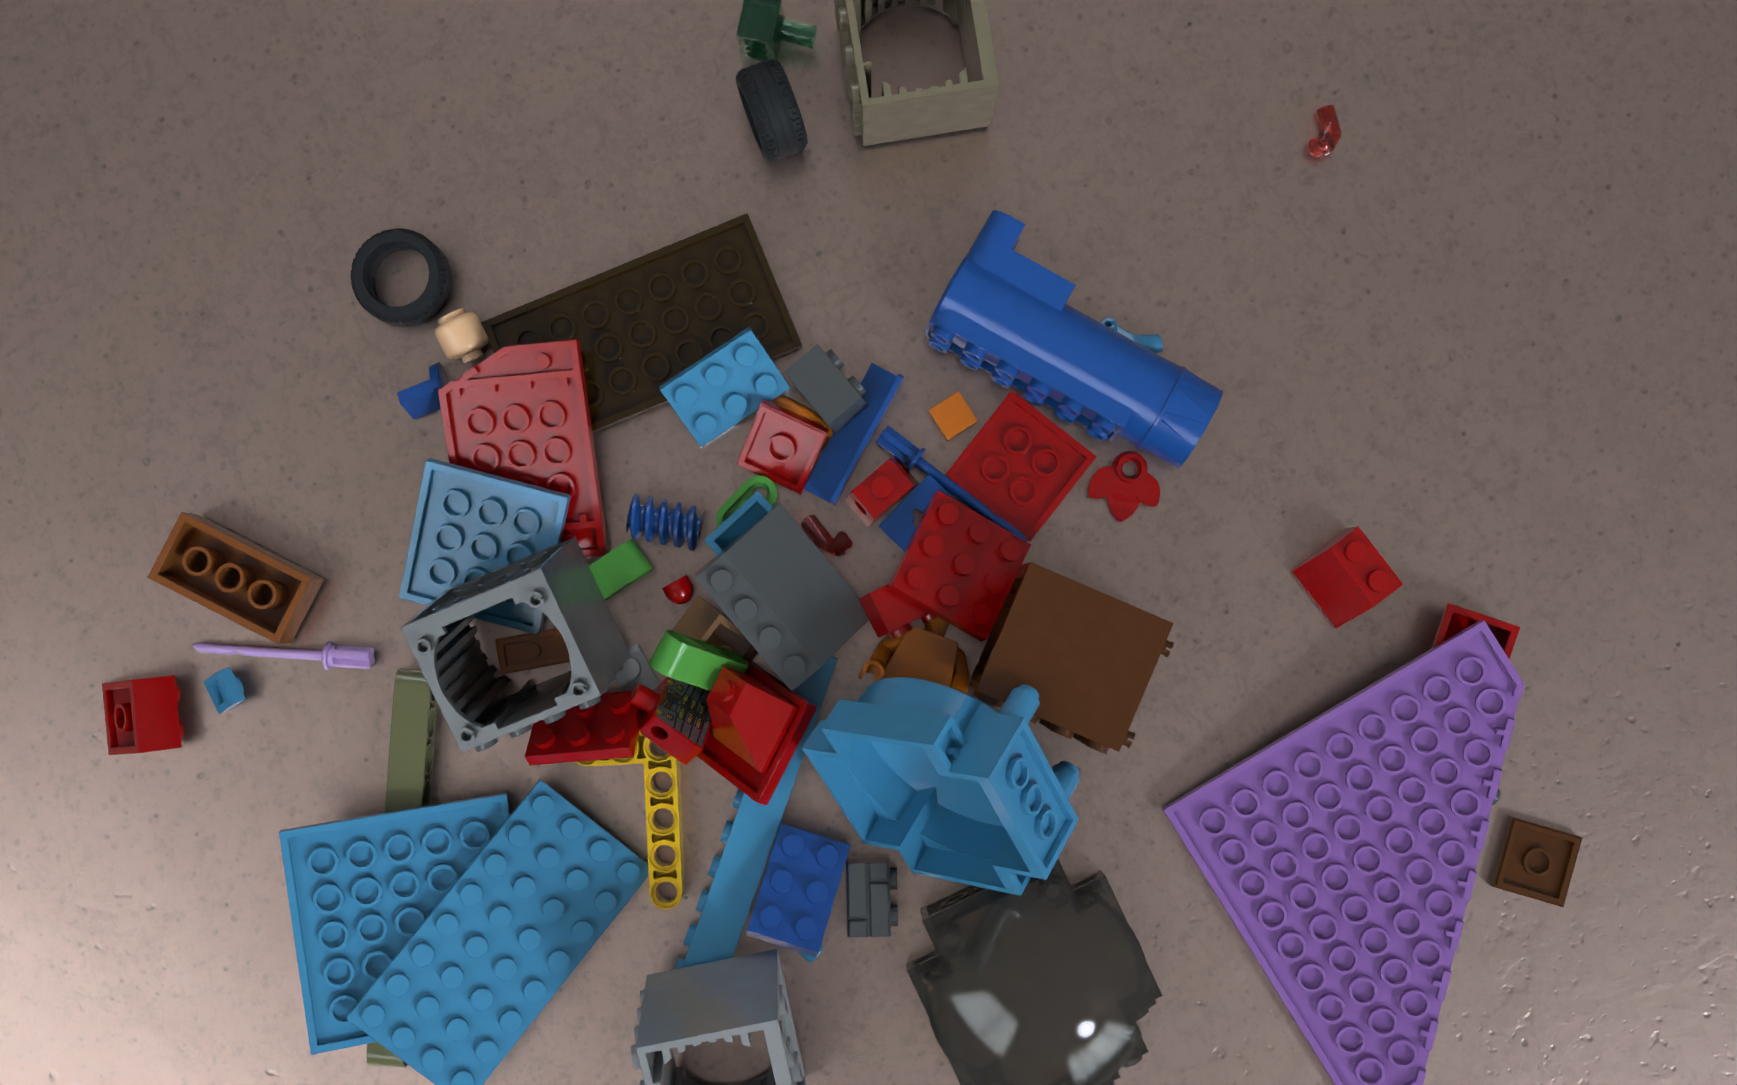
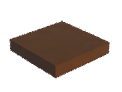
(1535, 861)

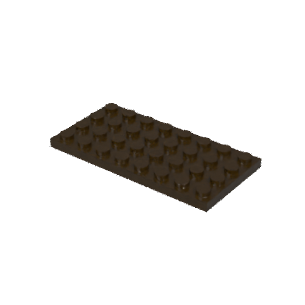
(657, 317)

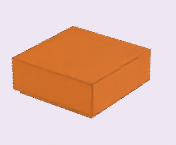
(952, 416)

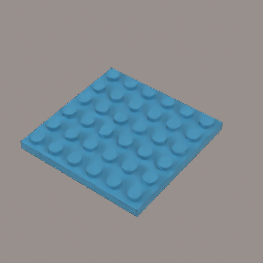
(364, 891)

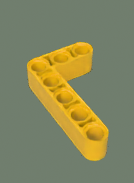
(657, 834)

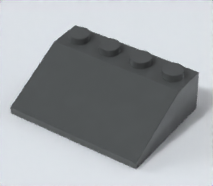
(783, 596)

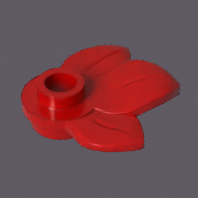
(1125, 491)

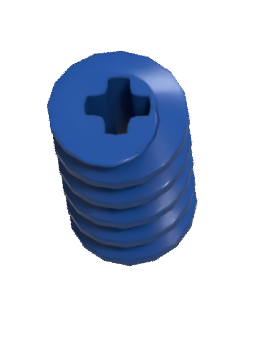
(664, 522)

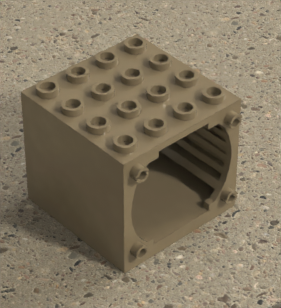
(920, 111)

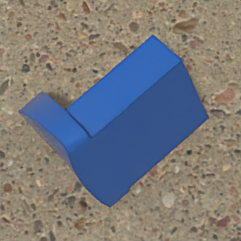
(424, 397)

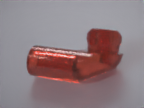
(1328, 135)
(823, 539)

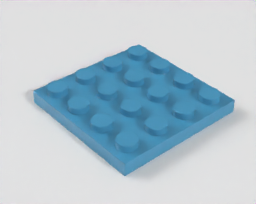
(473, 526)

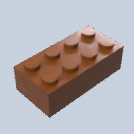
(235, 578)

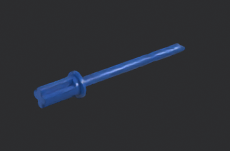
(912, 456)

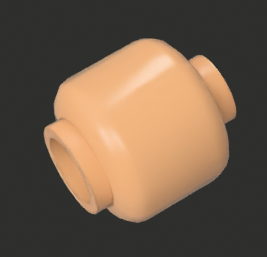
(461, 335)

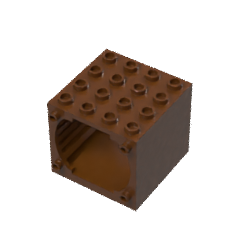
(1077, 651)

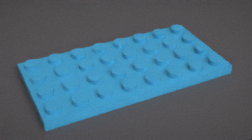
(500, 941)

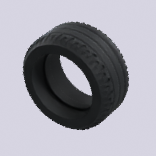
(771, 109)
(371, 256)

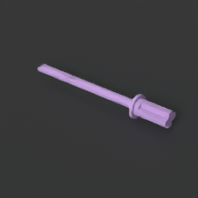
(330, 656)

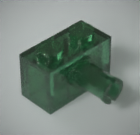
(765, 27)

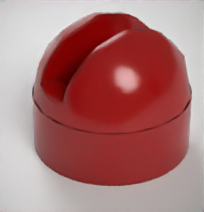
(679, 590)

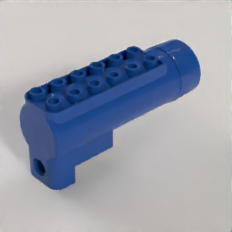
(1017, 326)

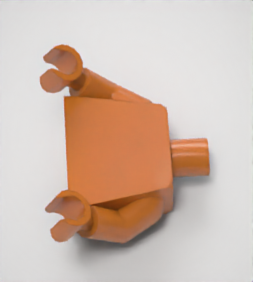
(921, 656)

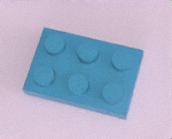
(724, 386)

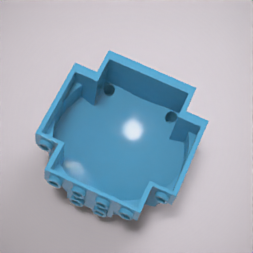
(948, 781)

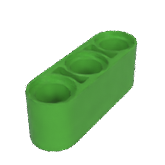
(620, 568)
(693, 660)

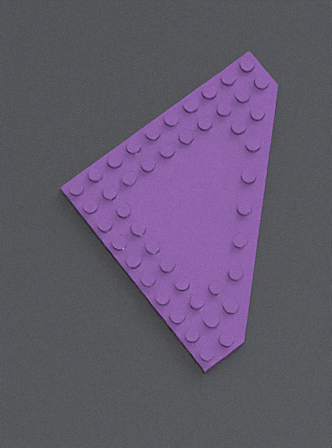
(1360, 849)

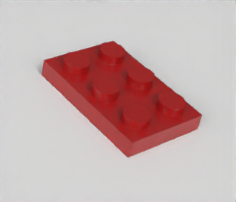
(588, 734)

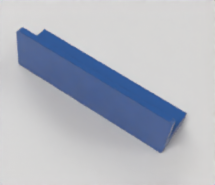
(851, 441)

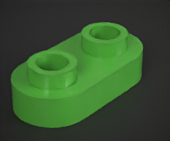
(744, 493)

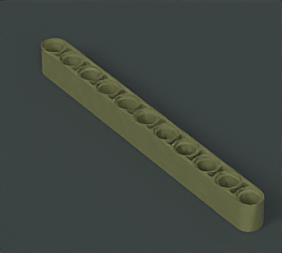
(408, 773)

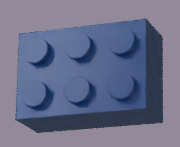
(798, 890)

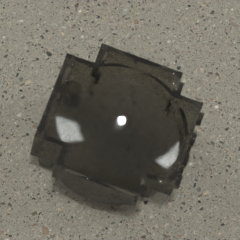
(1035, 983)

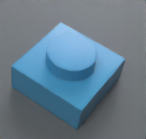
(224, 690)

